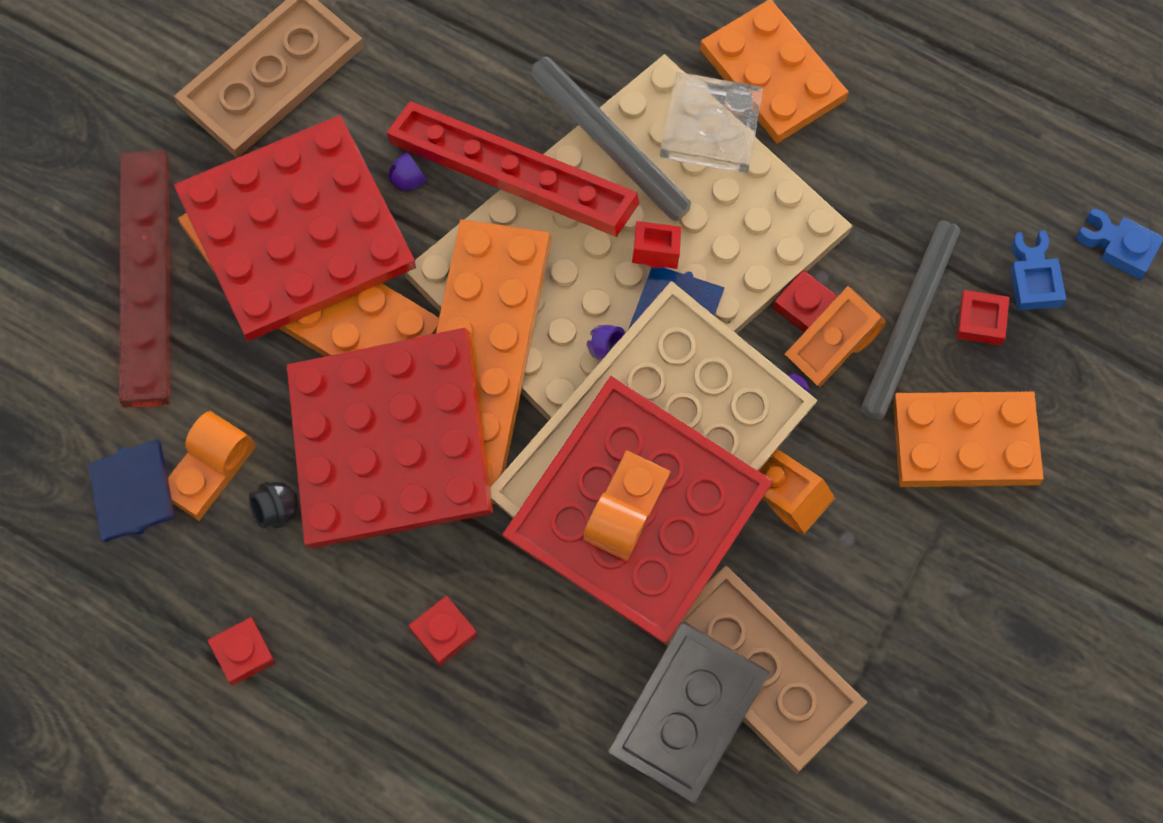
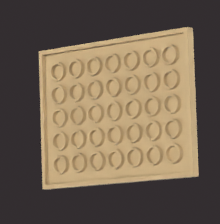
(740, 233)

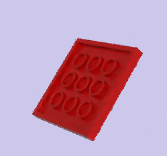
(294, 227)
(388, 439)
(686, 534)

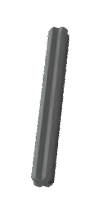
(611, 138)
(910, 321)

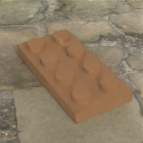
(268, 73)
(802, 697)

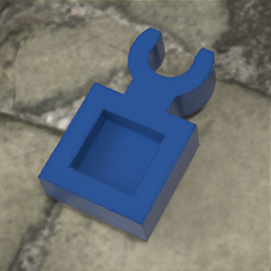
(1127, 245)
(1035, 279)

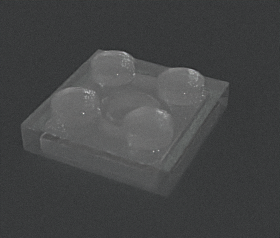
(711, 122)

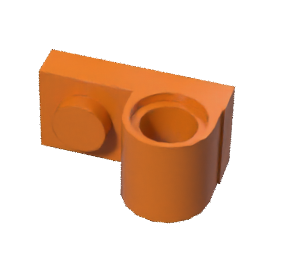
(837, 333)
(212, 460)
(796, 492)
(626, 505)

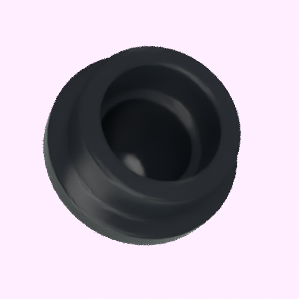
(273, 504)

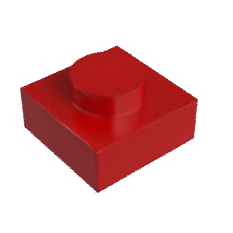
(656, 245)
(804, 301)
(982, 317)
(443, 630)
(241, 651)

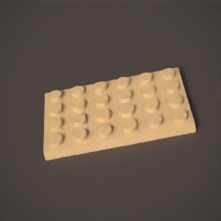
(690, 369)

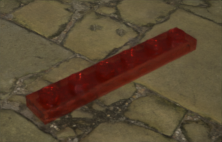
(144, 279)

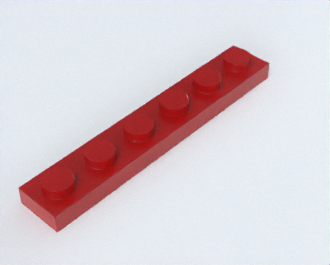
(514, 168)

